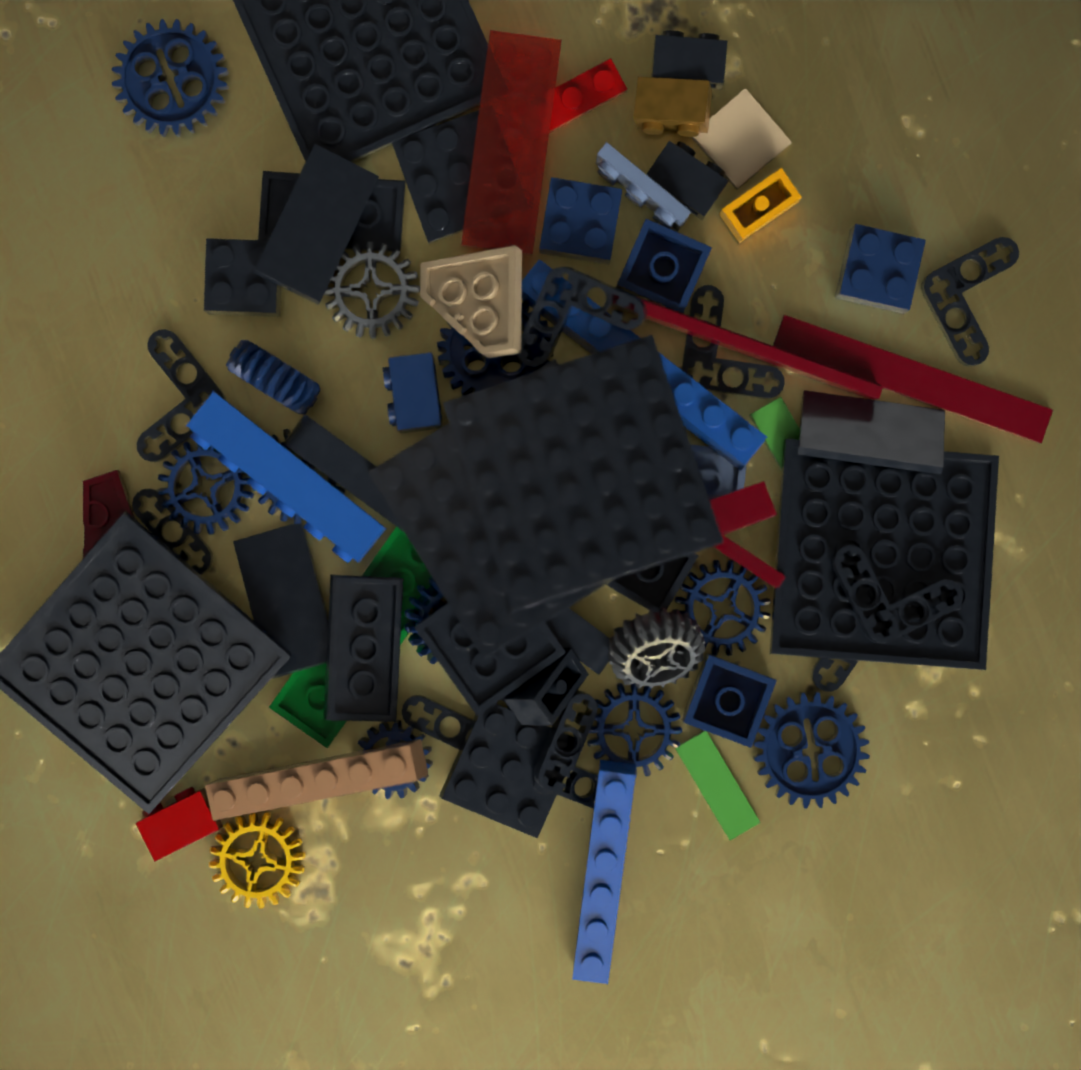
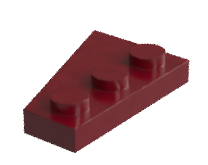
(103, 505)

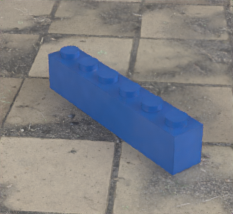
(286, 477)
(604, 871)

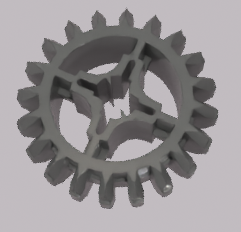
(389, 290)
(656, 648)

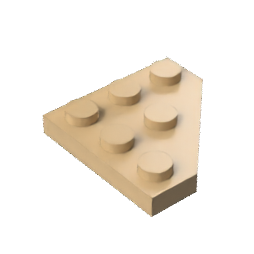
(479, 297)

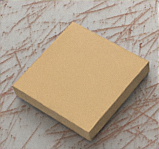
(742, 139)

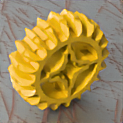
(273, 862)

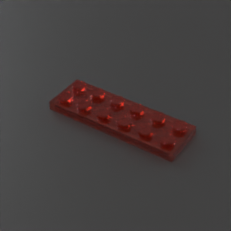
(511, 142)

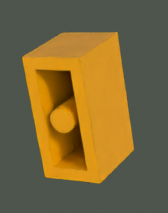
(760, 205)

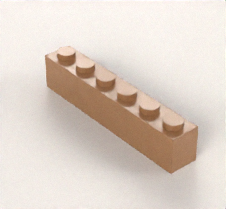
(317, 779)

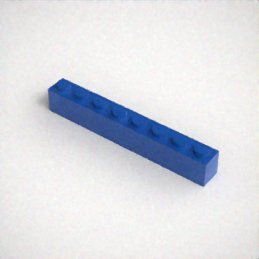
(699, 409)

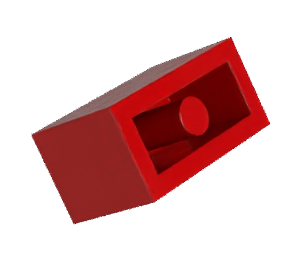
(177, 824)

